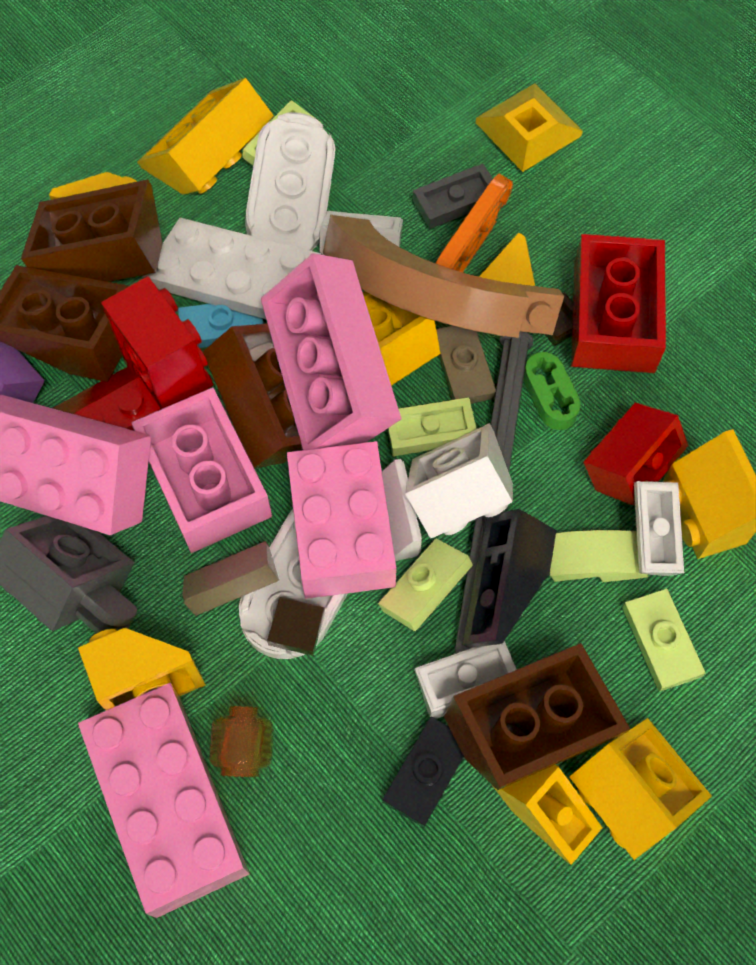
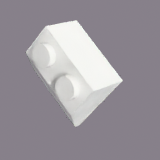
(459, 482)

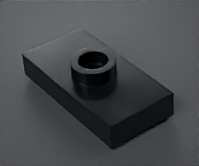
(425, 773)

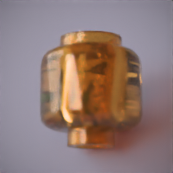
(241, 742)

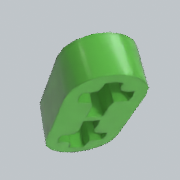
(559, 386)

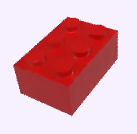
(619, 303)
(157, 342)

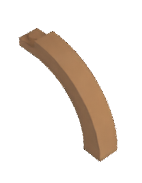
(438, 290)

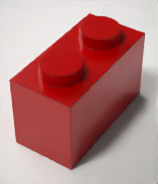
(636, 450)

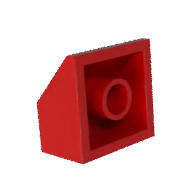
(113, 402)

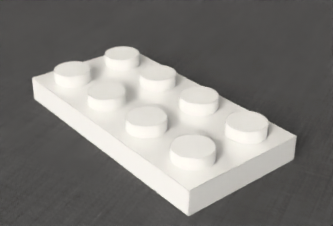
(223, 266)

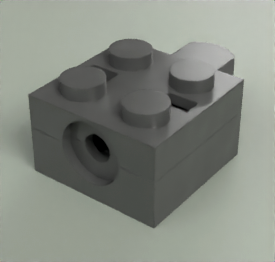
(66, 574)

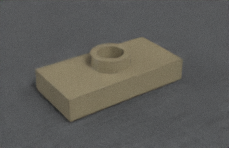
(465, 364)

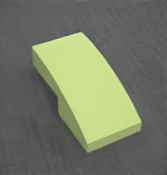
(596, 554)

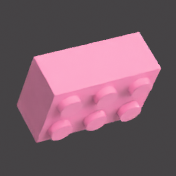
(203, 470)
(341, 520)

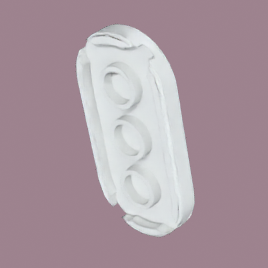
(290, 181)
(259, 607)

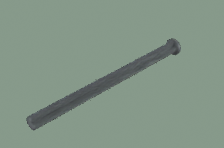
(504, 425)

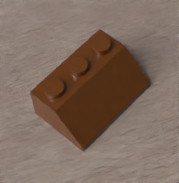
(97, 234)
(254, 393)
(534, 717)

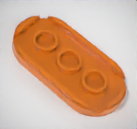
(476, 225)

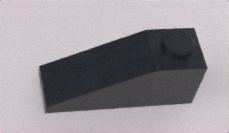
(509, 572)

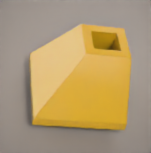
(528, 127)

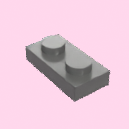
(451, 196)

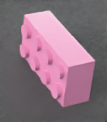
(329, 354)
(72, 466)
(162, 801)

